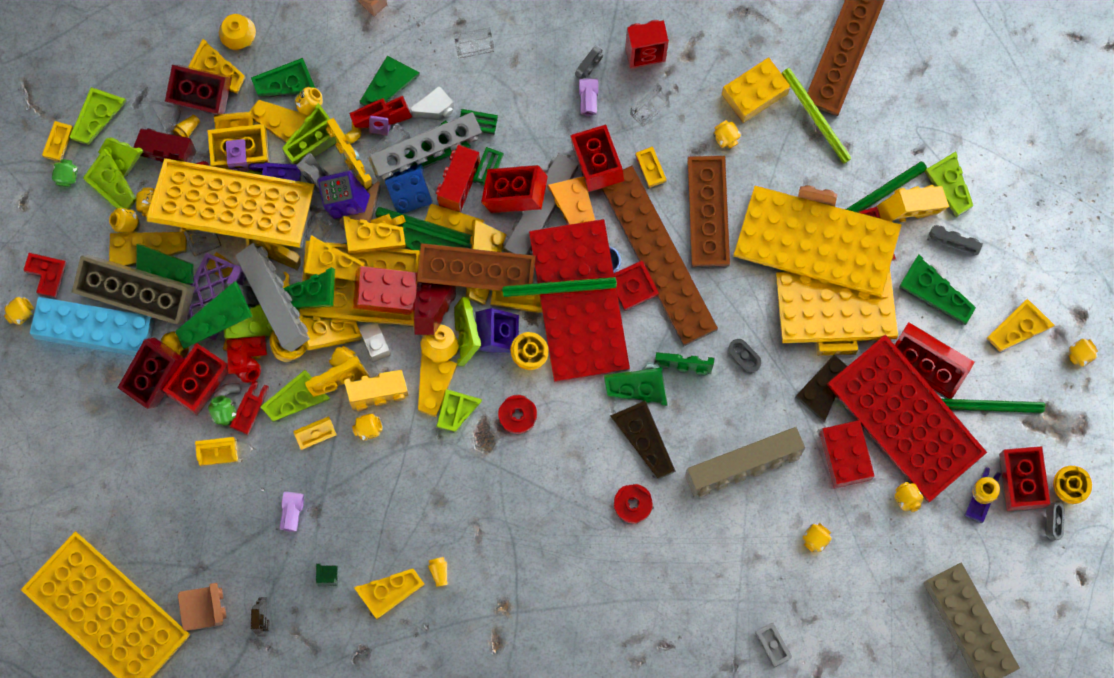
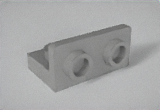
(311, 170)

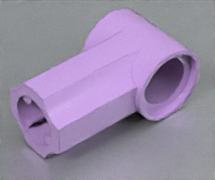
(589, 91)
(292, 505)

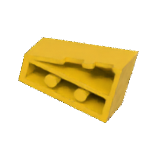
(913, 203)
(376, 390)

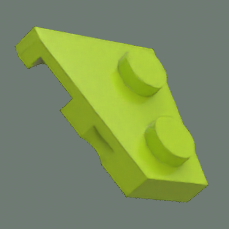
(122, 154)
(455, 410)

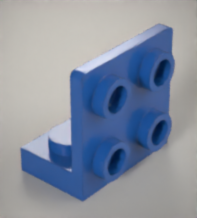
(408, 189)

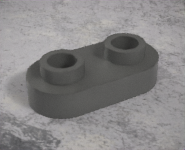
(585, 67)
(746, 354)
(1055, 520)

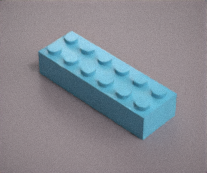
(90, 326)

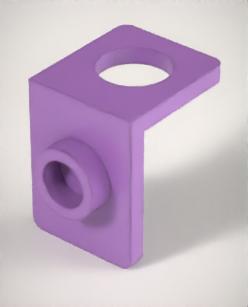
(383, 130)
(236, 155)

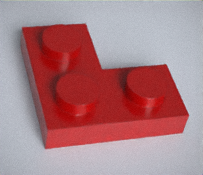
(49, 269)
(240, 349)

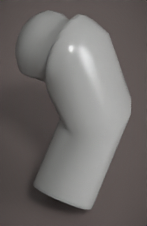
(226, 389)

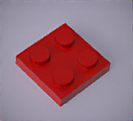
(634, 285)

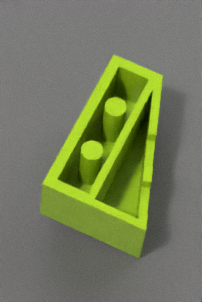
(309, 138)

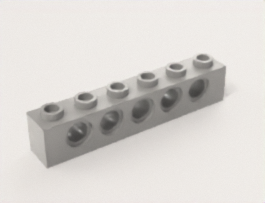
(379, 159)

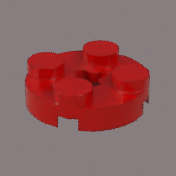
(525, 406)
(632, 492)

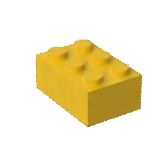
(756, 90)
(255, 141)

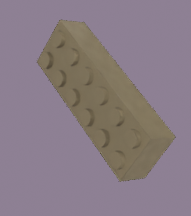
(133, 289)
(744, 462)
(971, 623)

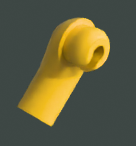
(353, 135)

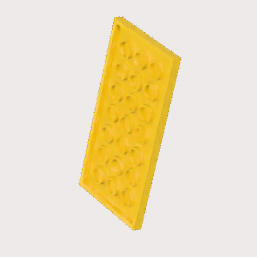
(231, 202)
(817, 240)
(105, 611)

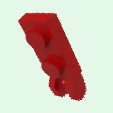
(249, 409)

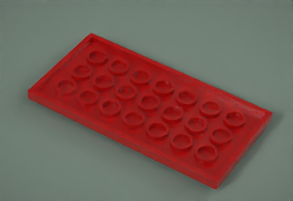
(580, 326)
(907, 418)

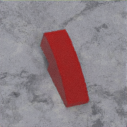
(394, 110)

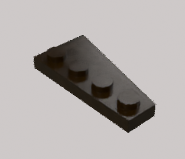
(644, 436)

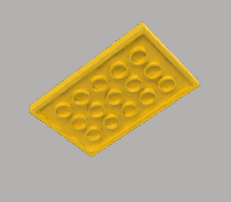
(344, 290)
(829, 312)

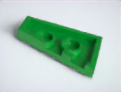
(283, 80)
(692, 363)
(641, 384)

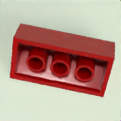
(934, 360)

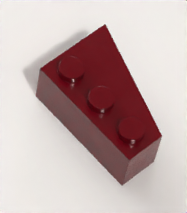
(162, 145)
(431, 305)

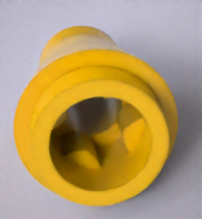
(186, 126)
(438, 569)

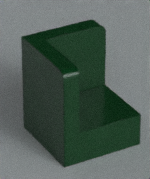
(326, 575)

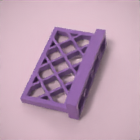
(236, 275)

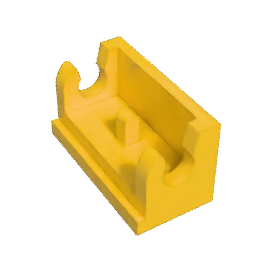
(837, 348)
(216, 451)

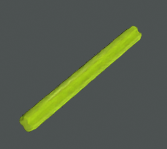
(816, 116)

